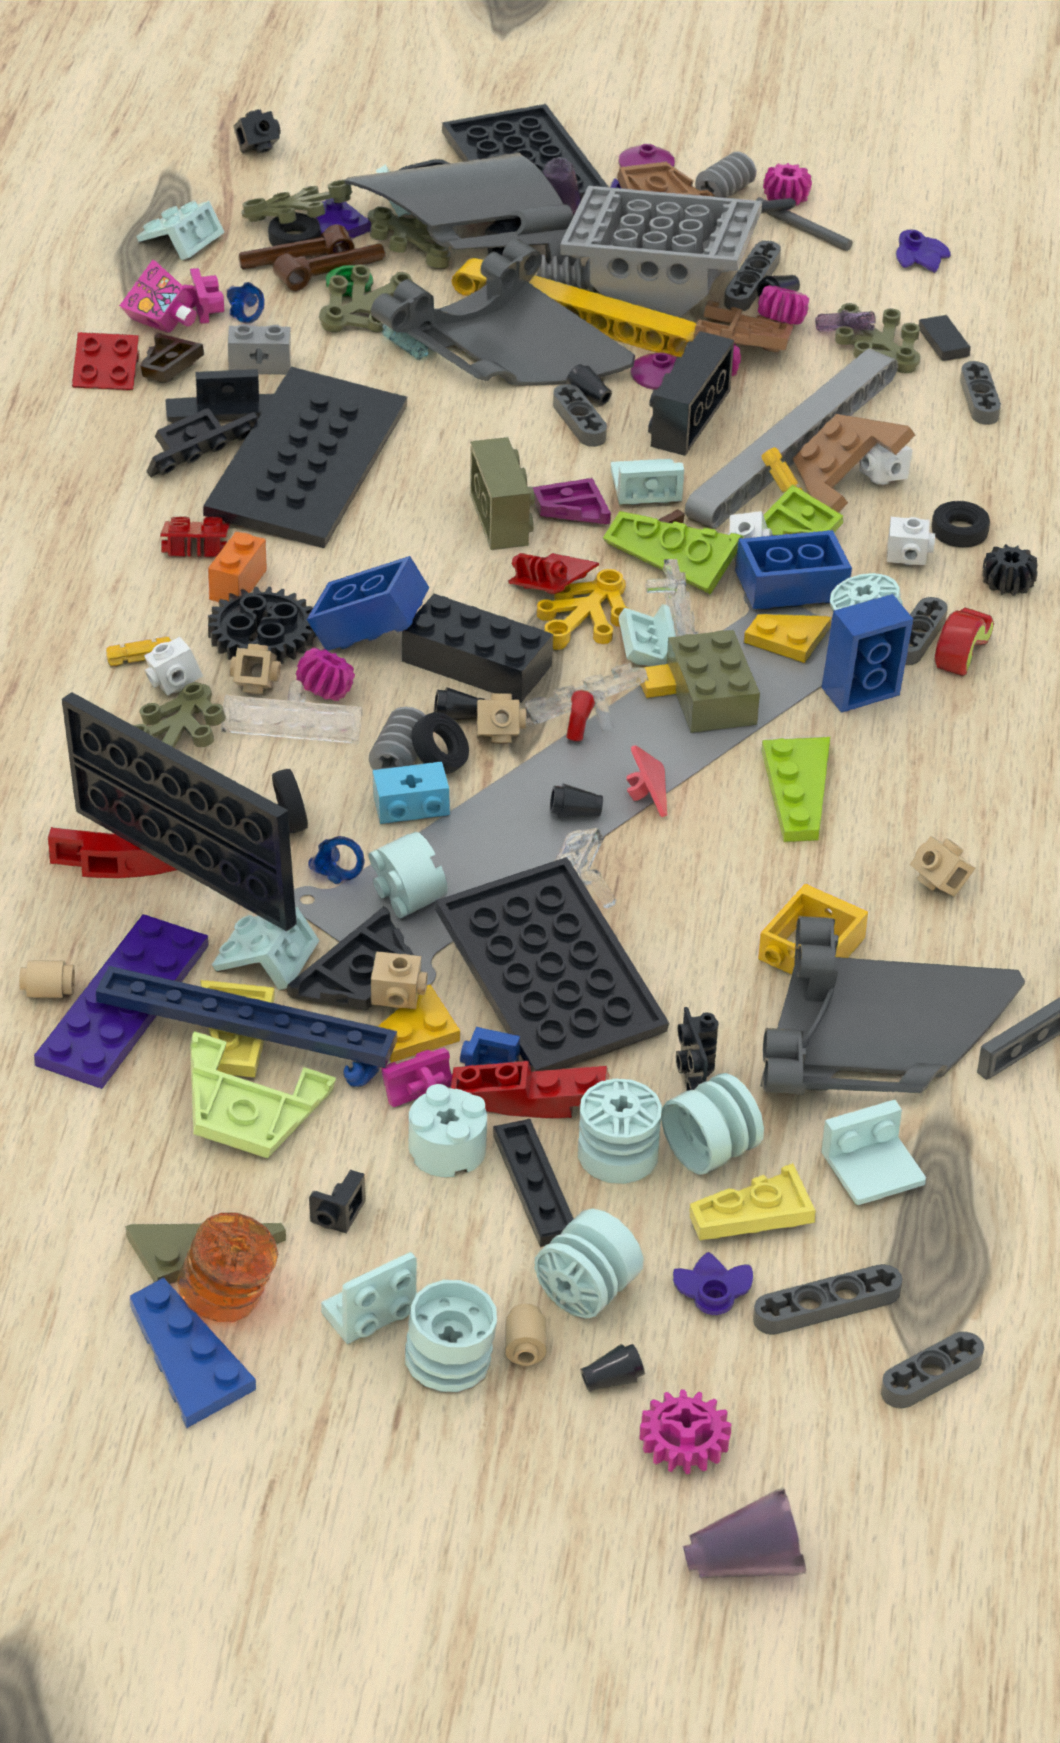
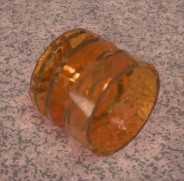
(227, 1267)

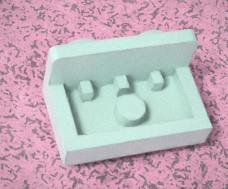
(646, 636)

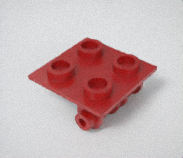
(105, 361)
(180, 527)
(549, 572)

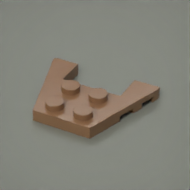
(658, 178)
(744, 329)
(839, 448)

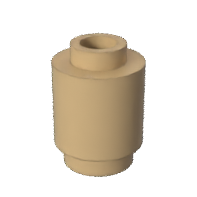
(47, 979)
(525, 1335)

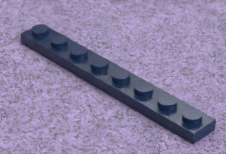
(247, 1016)

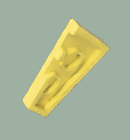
(241, 1051)
(757, 1208)

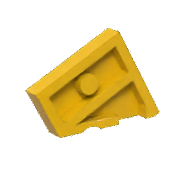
(787, 634)
(422, 1028)

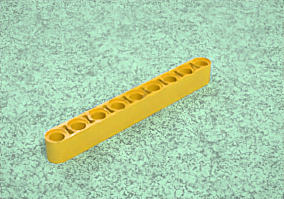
(611, 316)

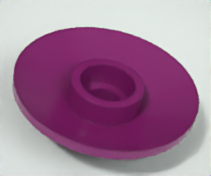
(645, 154)
(651, 368)

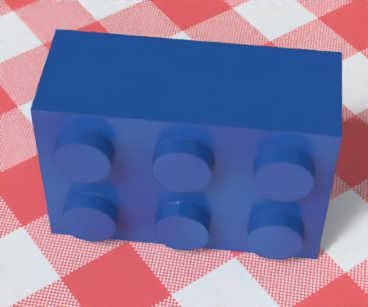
(791, 568)
(368, 604)
(866, 652)

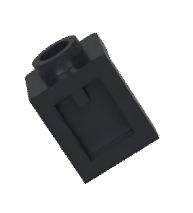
(341, 1207)

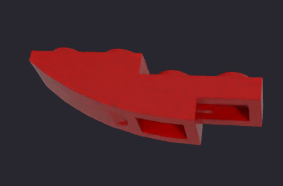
(102, 855)
(517, 1091)

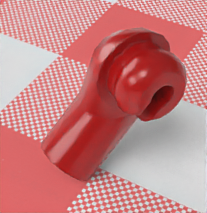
(581, 708)

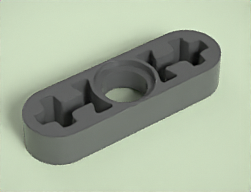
(978, 401)
(579, 425)
(932, 625)
(925, 1384)

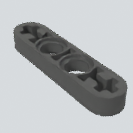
(743, 287)
(830, 1303)

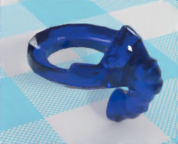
(244, 294)
(325, 860)

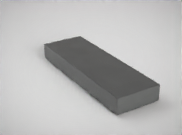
(1019, 1040)

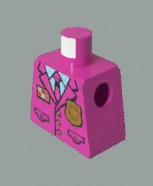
(159, 300)

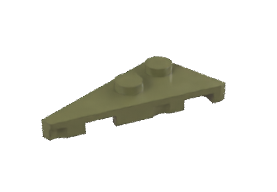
(166, 1245)

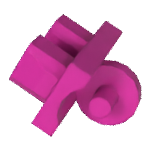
(205, 294)
(413, 1077)

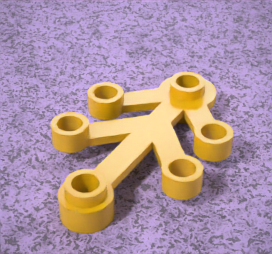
(607, 585)

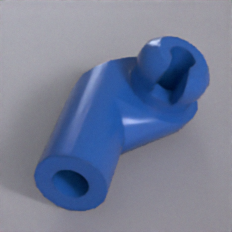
(360, 1073)

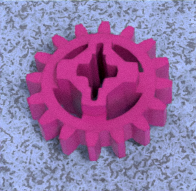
(685, 1431)

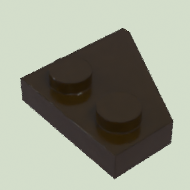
(169, 357)

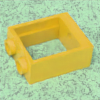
(811, 902)

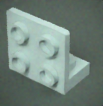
(188, 228)
(648, 481)
(278, 951)
(869, 1154)
(373, 1299)

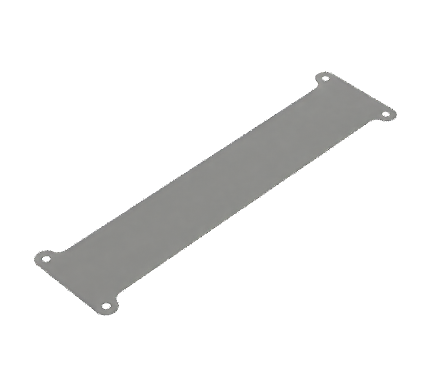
(510, 821)

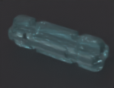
(406, 342)

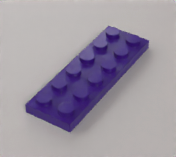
(99, 1036)

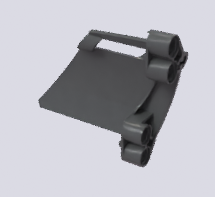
(477, 193)
(505, 325)
(876, 1017)

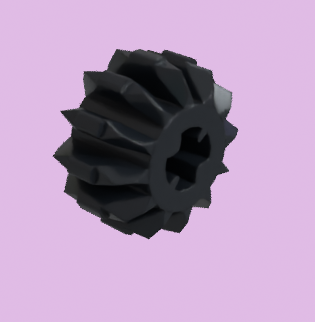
(1010, 569)

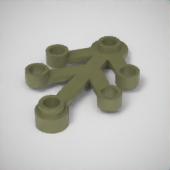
(284, 205)
(406, 230)
(336, 317)
(905, 355)
(191, 699)

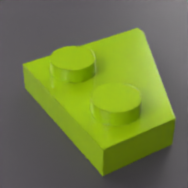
(800, 513)

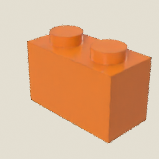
(237, 566)

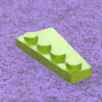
(699, 552)
(797, 784)

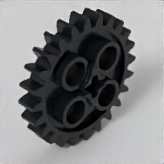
(245, 616)

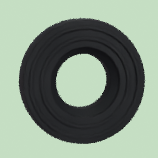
(308, 225)
(956, 535)
(452, 735)
(290, 798)

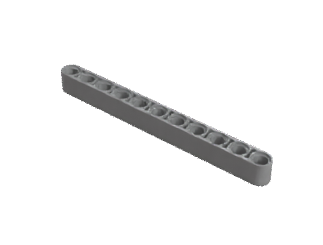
(748, 474)

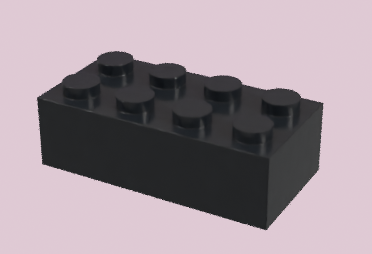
(691, 393)
(477, 647)

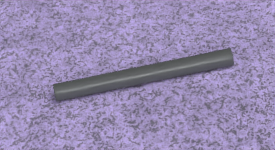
(812, 228)

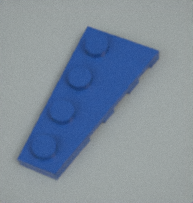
(195, 1362)

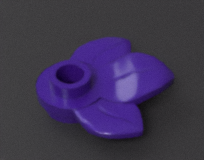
(920, 249)
(712, 1284)

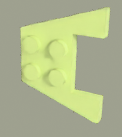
(244, 1111)

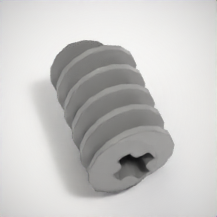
(727, 175)
(574, 275)
(394, 742)

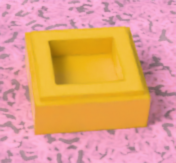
(660, 681)

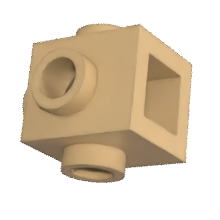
(246, 660)
(500, 732)
(942, 865)
(397, 980)

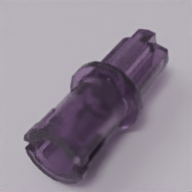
(854, 320)

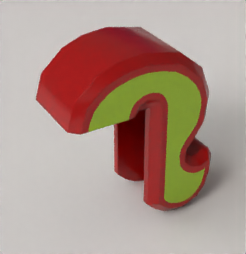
(959, 637)

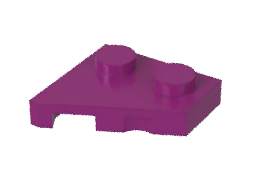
(572, 501)

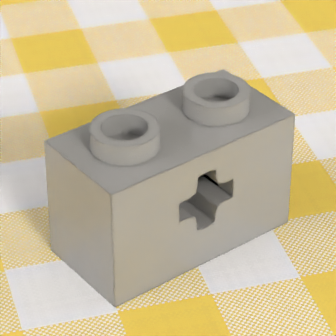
(260, 348)

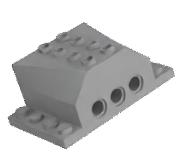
(659, 245)

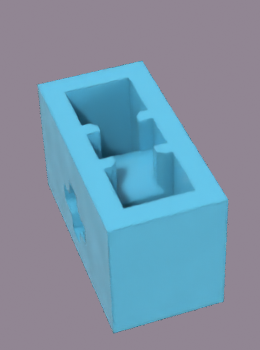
(411, 792)

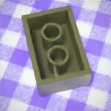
(501, 493)
(713, 681)

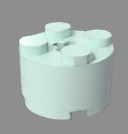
(408, 874)
(447, 1131)

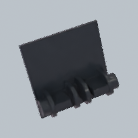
(698, 1047)

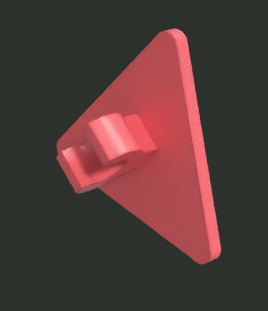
(649, 779)

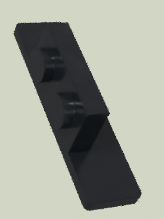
(225, 392)
(194, 436)

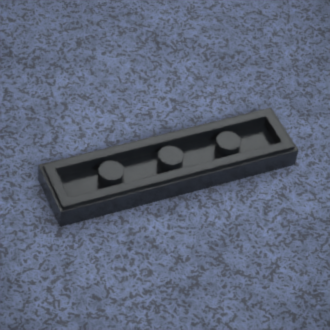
(533, 1179)

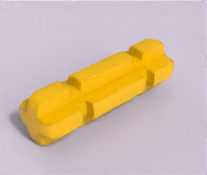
(780, 471)
(132, 651)

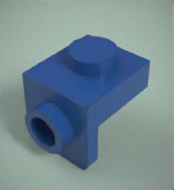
(490, 1048)

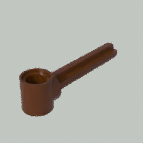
(306, 248)
(297, 271)

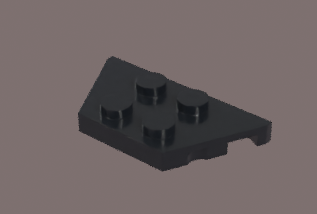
(346, 970)

